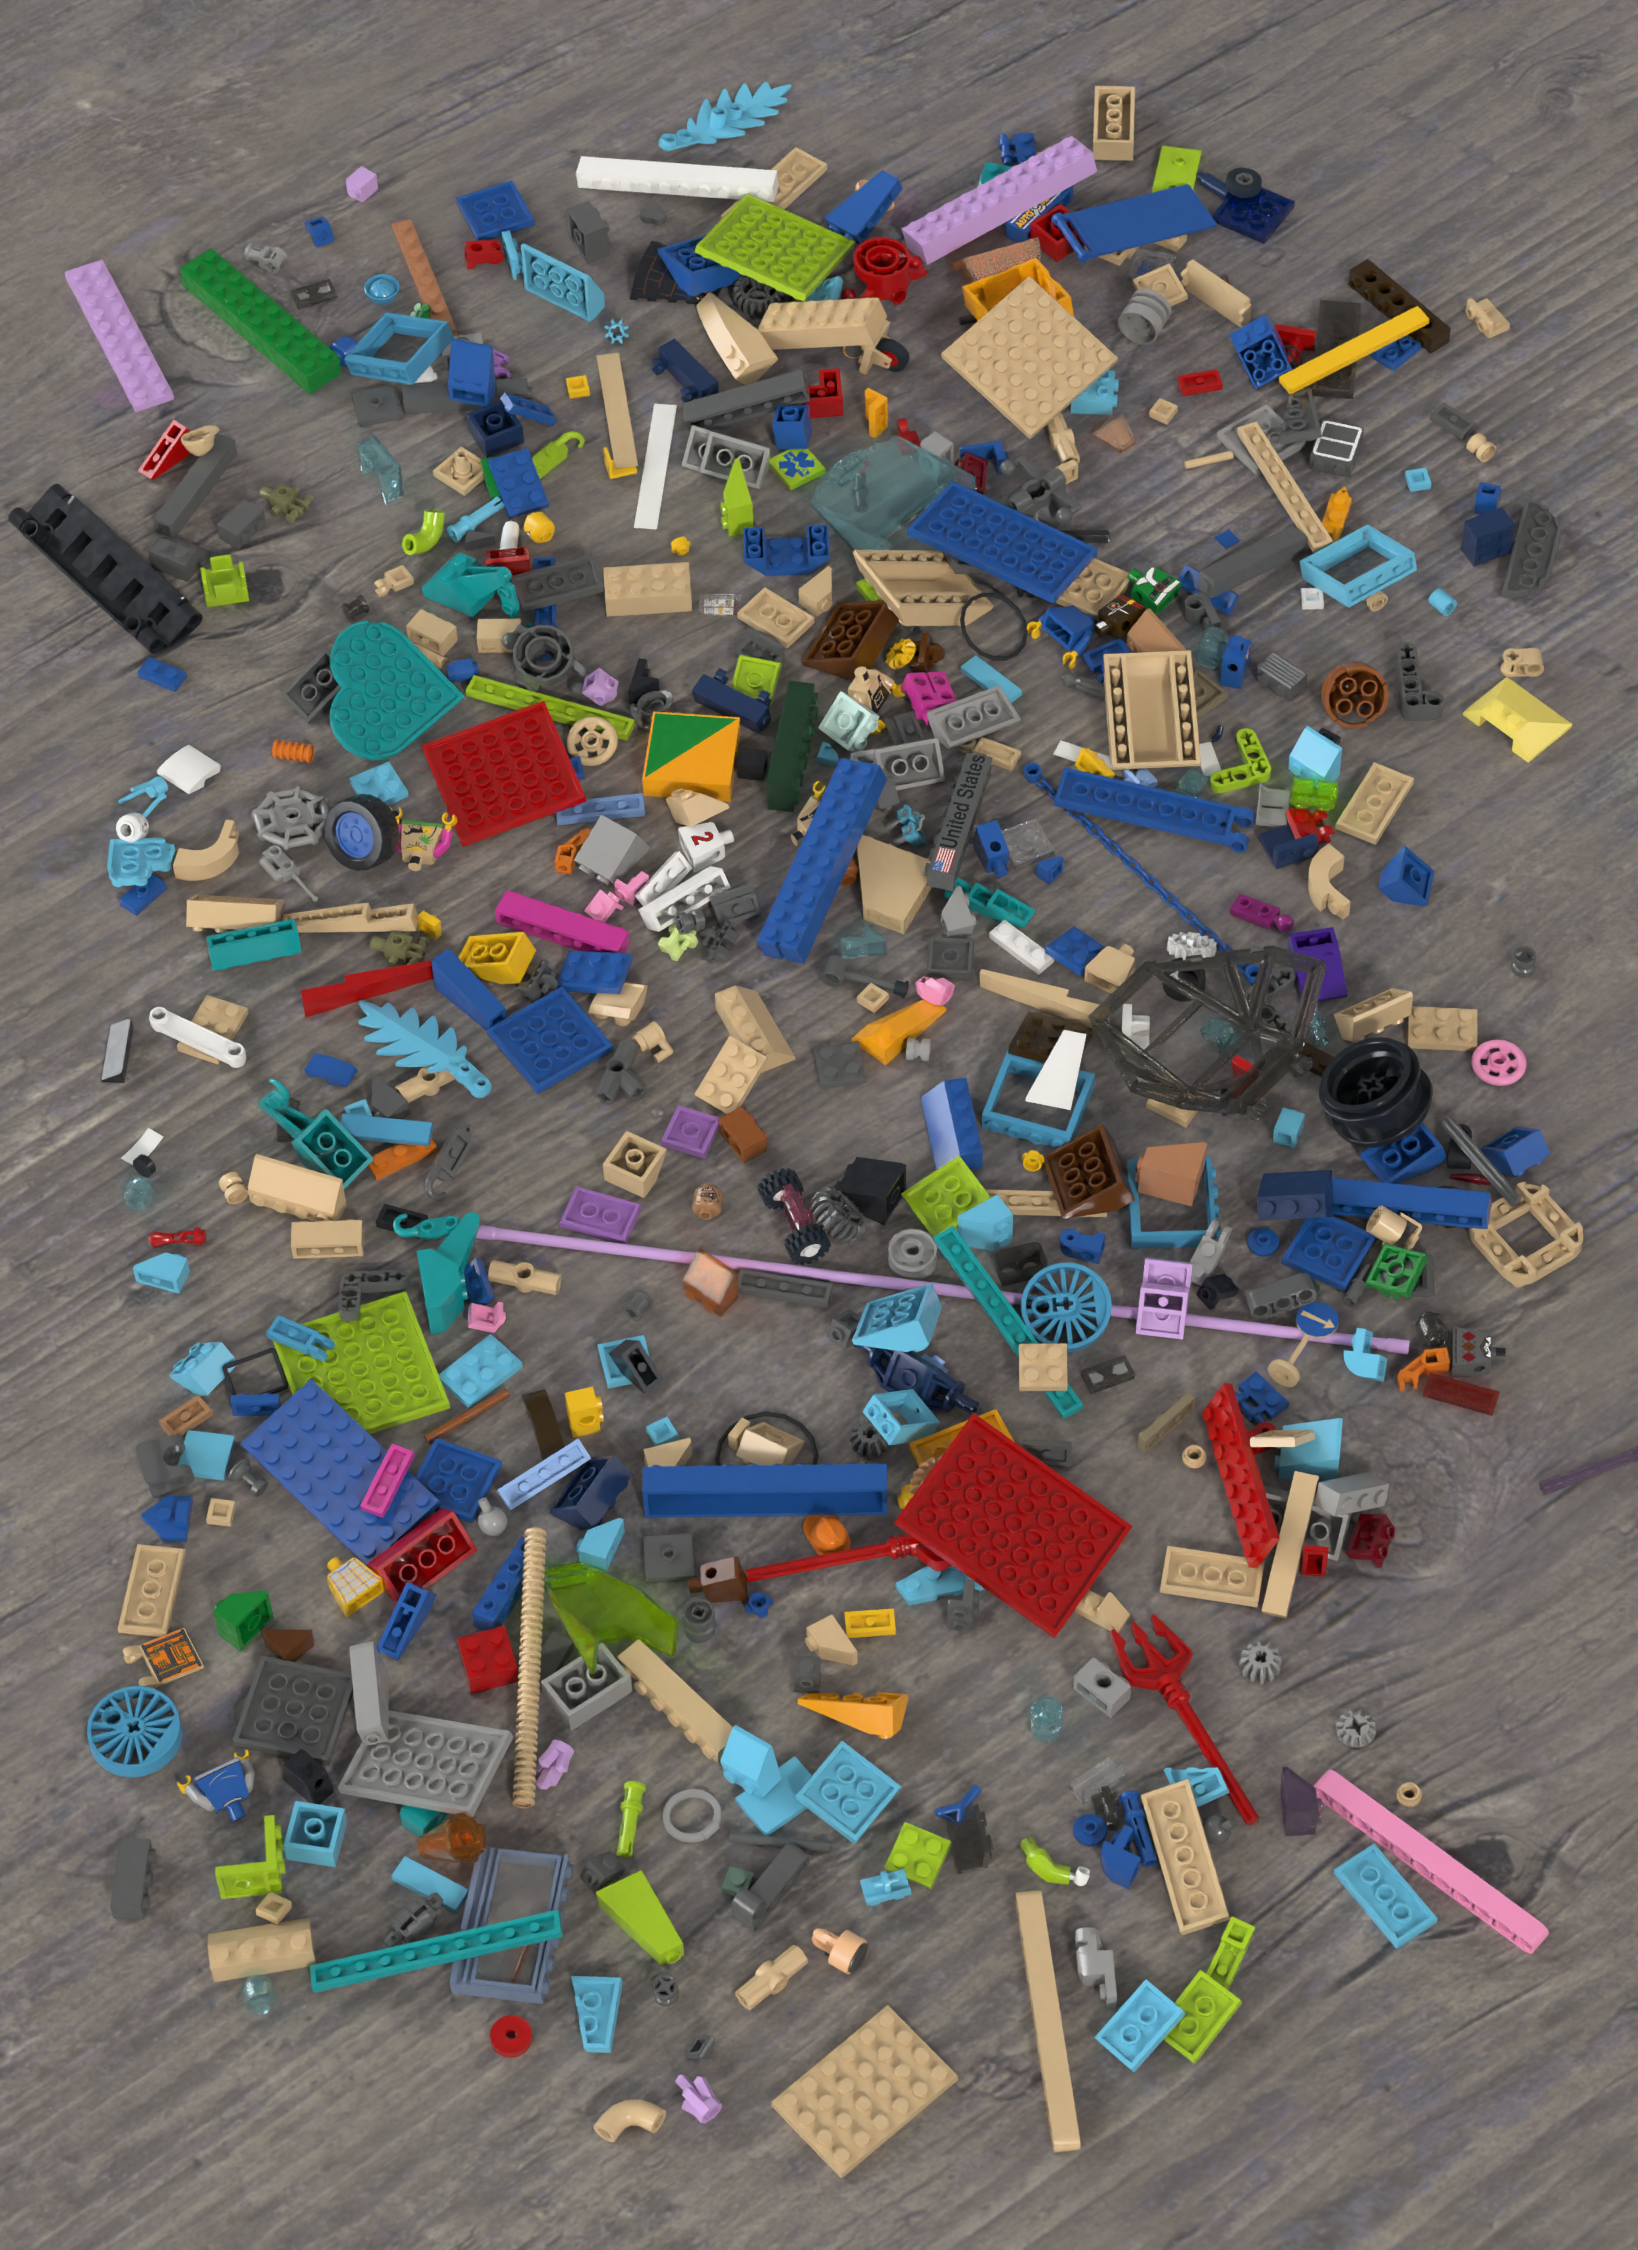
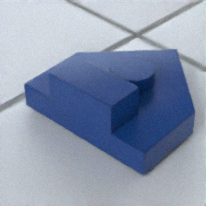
(170, 1518)

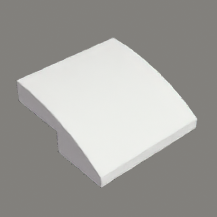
(188, 769)

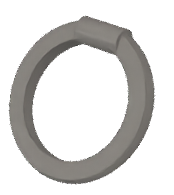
(708, 1831)

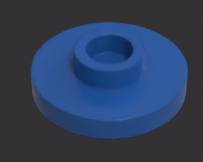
(1263, 1242)
(1089, 1830)

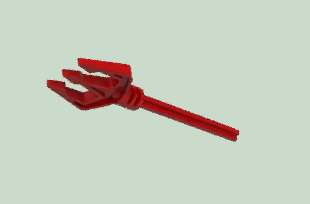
(894, 1547)
(1165, 1677)

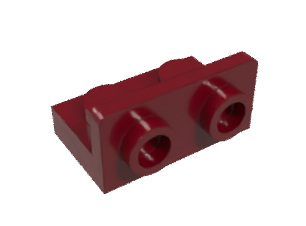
(976, 467)
(1371, 1538)

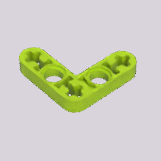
(1249, 769)

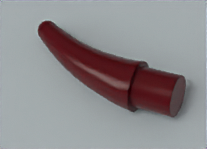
(1478, 1179)

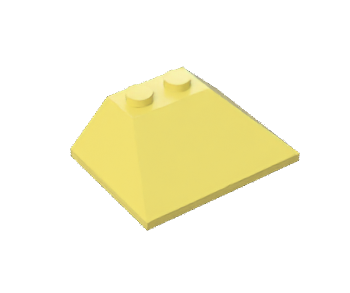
(1520, 717)

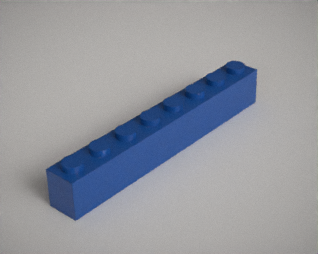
(1420, 1203)

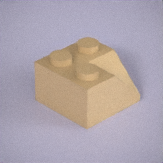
(634, 1164)

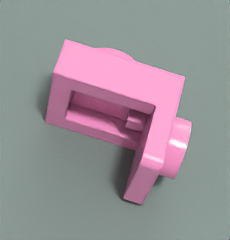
(603, 905)
(485, 1317)

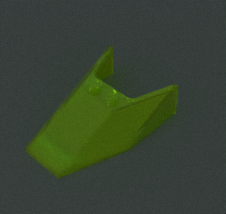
(607, 1610)

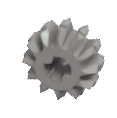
(1268, 1663)

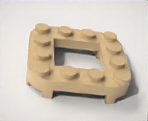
(1528, 1270)

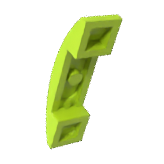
(1230, 1952)

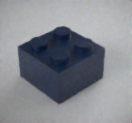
(495, 429)
(1487, 536)

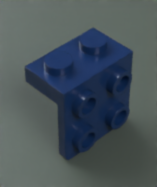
(1285, 849)

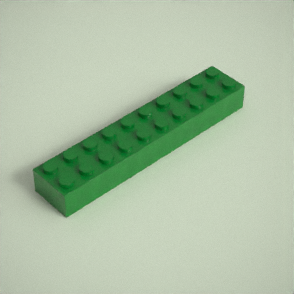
(260, 321)

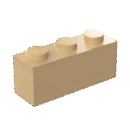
(327, 1239)

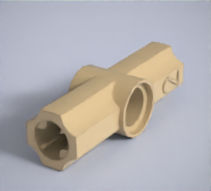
(1062, 439)
(423, 1084)
(513, 1275)
(771, 1977)

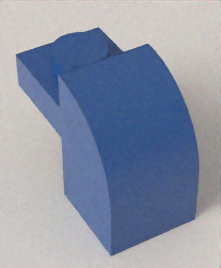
(1487, 498)
(1117, 1862)

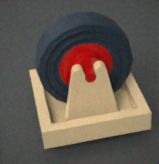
(884, 353)

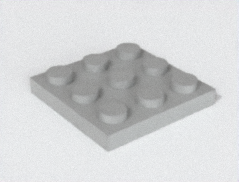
(1270, 425)

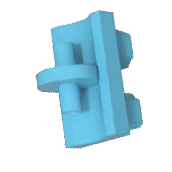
(885, 1887)

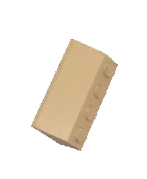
(231, 912)
(752, 1024)
(296, 1190)
(261, 1950)

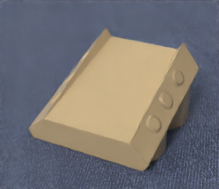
(622, 1006)

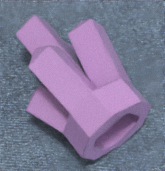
(553, 1764)
(699, 2098)

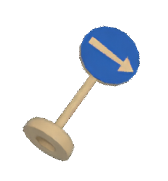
(1314, 1321)

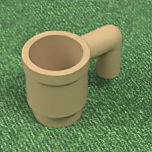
(650, 1037)

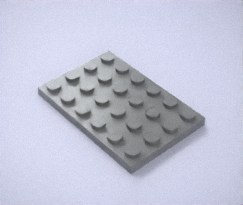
(428, 1764)

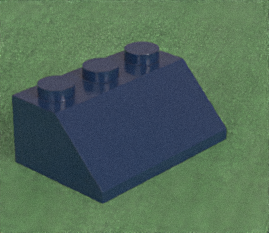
(1295, 1195)
(592, 1492)

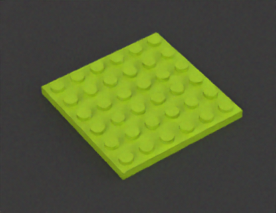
(775, 247)
(377, 1367)

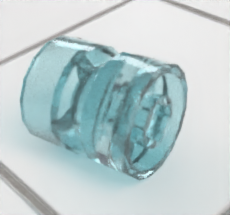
(1212, 647)
(1046, 1719)

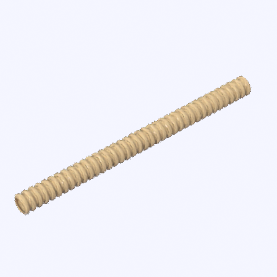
(529, 1668)

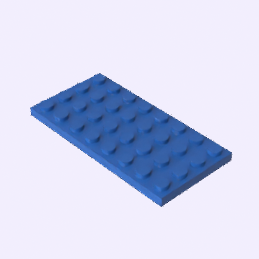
(1002, 542)
(329, 1469)

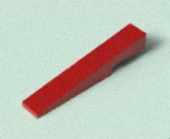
(364, 986)

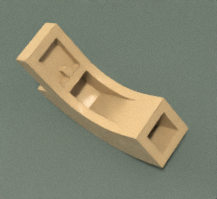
(210, 862)
(1323, 868)

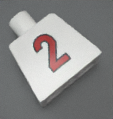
(703, 844)

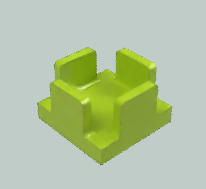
(224, 582)

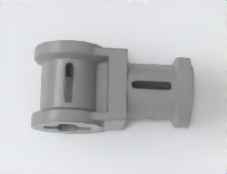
(266, 257)

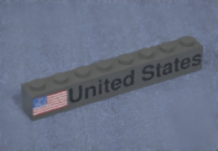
(958, 821)

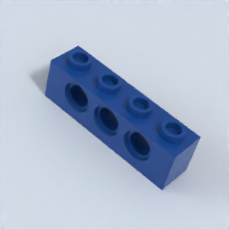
(502, 1592)

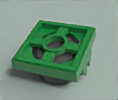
(1398, 1271)

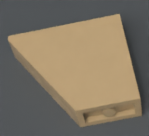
(890, 883)

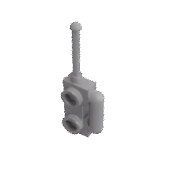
(286, 868)

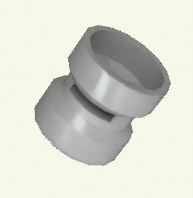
(918, 1049)

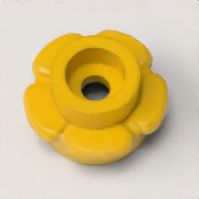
(680, 546)
(1032, 1160)

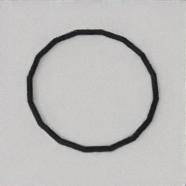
(769, 1414)

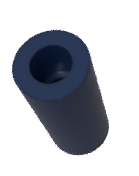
(1213, 185)

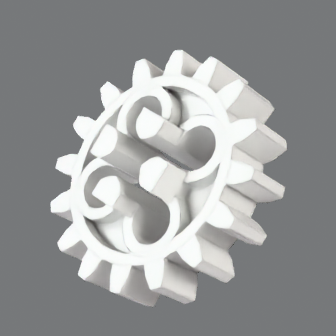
(1191, 944)

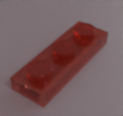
(1461, 1394)

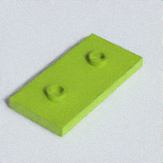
(1176, 168)

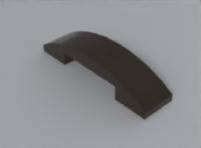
(543, 1423)

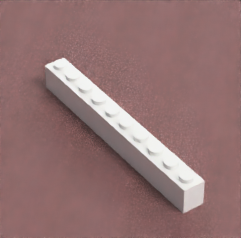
(676, 178)

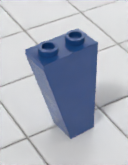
(864, 208)
(466, 990)

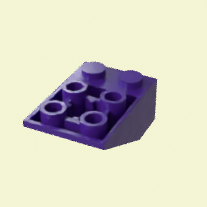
(1323, 946)

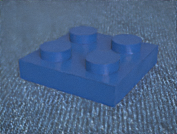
(1074, 950)

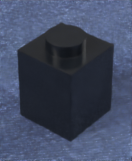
(752, 764)

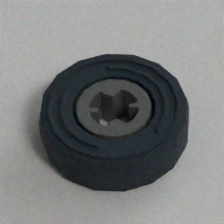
(1243, 182)

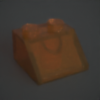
(711, 1283)

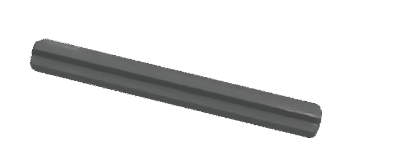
(1481, 1161)

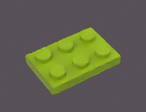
(1206, 2012)

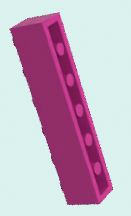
(560, 925)

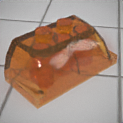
(997, 260)

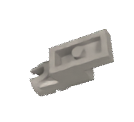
(1095, 1964)

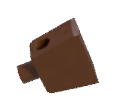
(721, 1581)

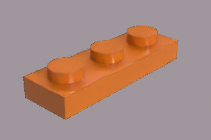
(398, 1157)

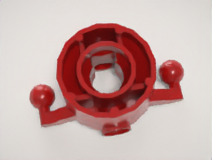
(886, 269)

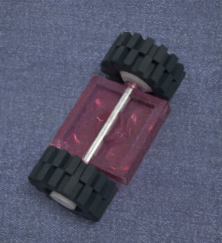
(785, 1191)

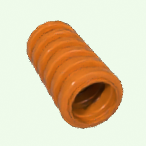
(293, 751)

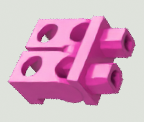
(927, 694)

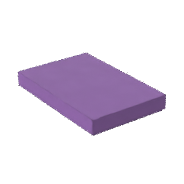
(600, 1215)

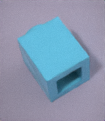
(1288, 1127)

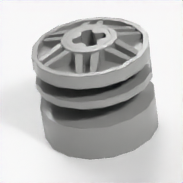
(1144, 316)

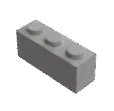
(1351, 1494)

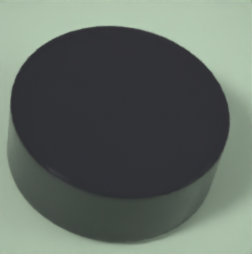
(144, 1165)

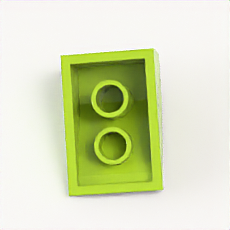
(737, 503)

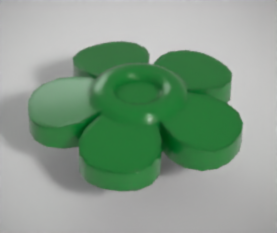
(421, 311)

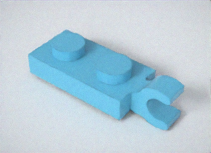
(514, 258)

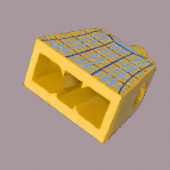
(353, 1584)

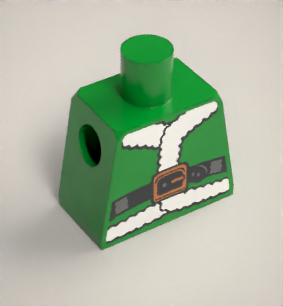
(1154, 588)

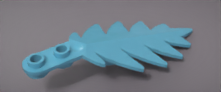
(727, 117)
(422, 1044)

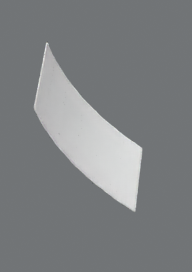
(144, 1146)

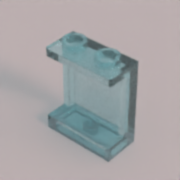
(377, 458)

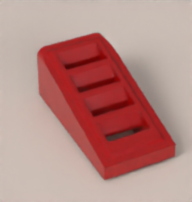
(1314, 1560)

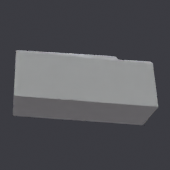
(715, 454)
(908, 763)

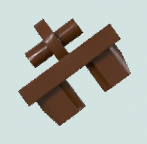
(928, 654)

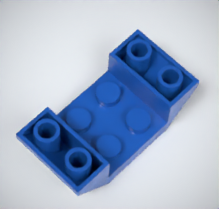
(786, 555)

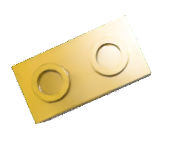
(584, 1412)

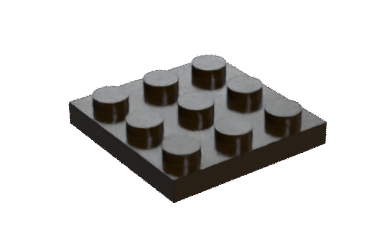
(1040, 1034)

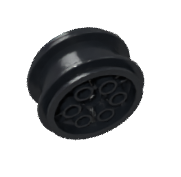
(1375, 1092)

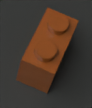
(743, 1134)

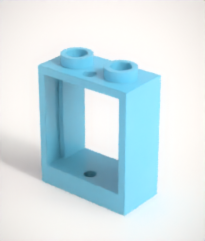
(907, 1403)

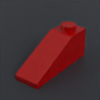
(166, 452)

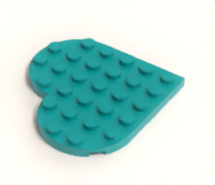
(386, 691)

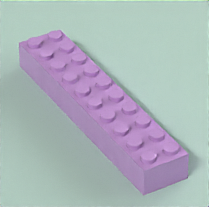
(999, 200)

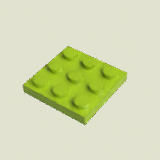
(945, 1196)

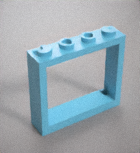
(1400, 565)

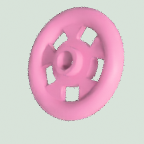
(1501, 1057)

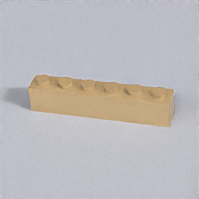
(676, 1700)

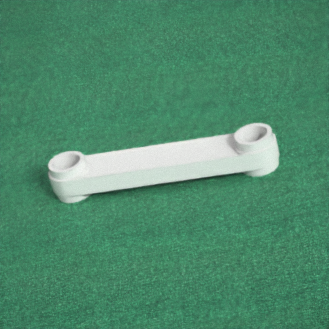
(197, 1037)

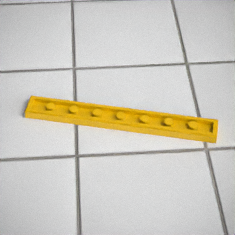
(1353, 350)

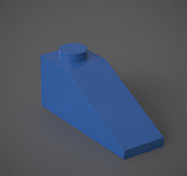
(406, 1619)

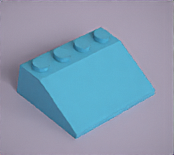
(561, 284)
(900, 1320)

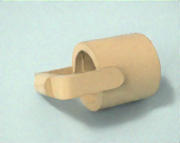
(1390, 1226)

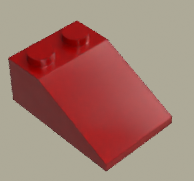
(514, 559)

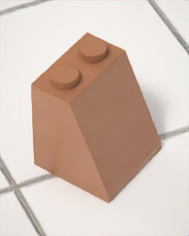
(1172, 1171)

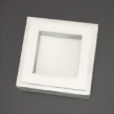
(1312, 598)

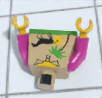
(423, 841)

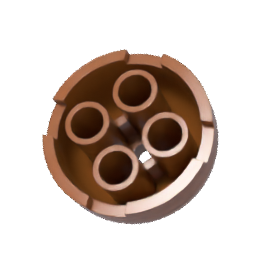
(1352, 686)

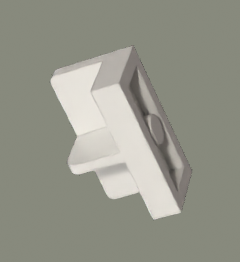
(1135, 1026)

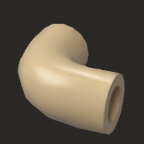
(626, 2114)

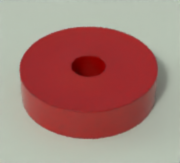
(511, 2025)

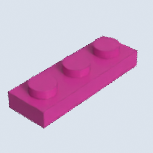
(387, 1480)

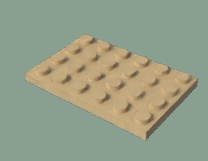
(864, 2091)

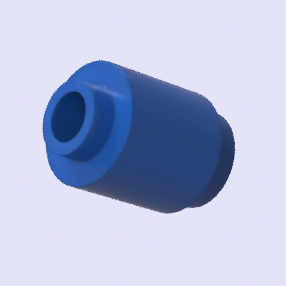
(462, 670)

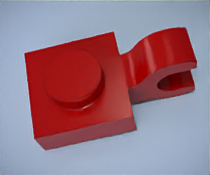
(904, 432)

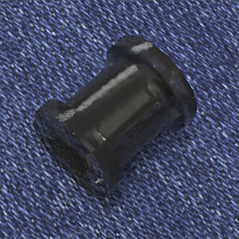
(349, 611)

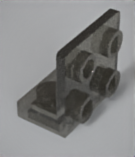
(970, 1843)

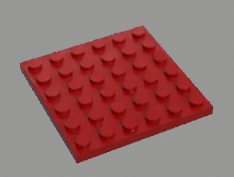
(503, 773)

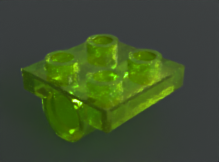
(1322, 796)

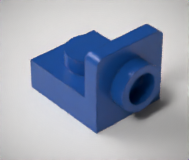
(320, 231)

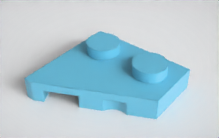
(1205, 1783)

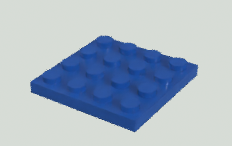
(549, 1040)

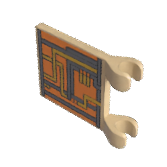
(166, 1658)

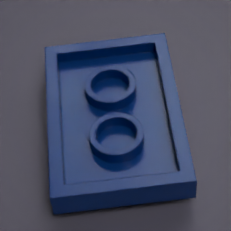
(518, 483)
(594, 972)

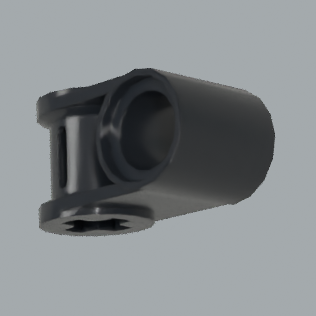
(1456, 1157)

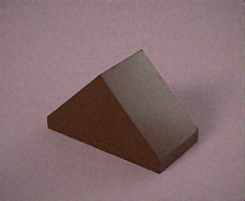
(288, 1643)

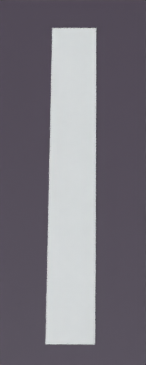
(655, 466)

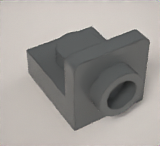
(843, 1328)

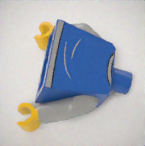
(223, 1786)

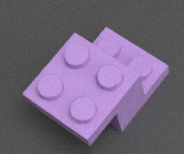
(1164, 1298)

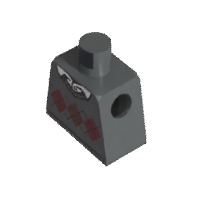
(1473, 1353)

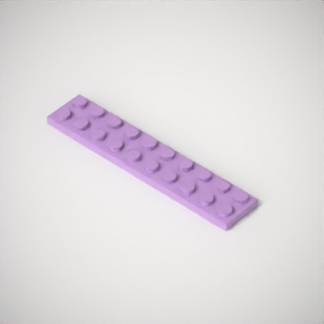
(119, 336)

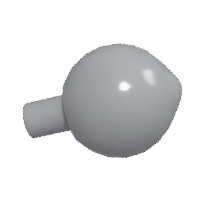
(491, 1519)

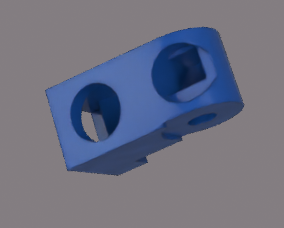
(1083, 1246)

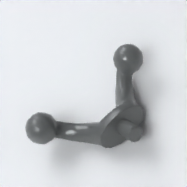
(634, 711)

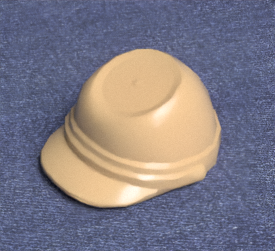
(200, 440)

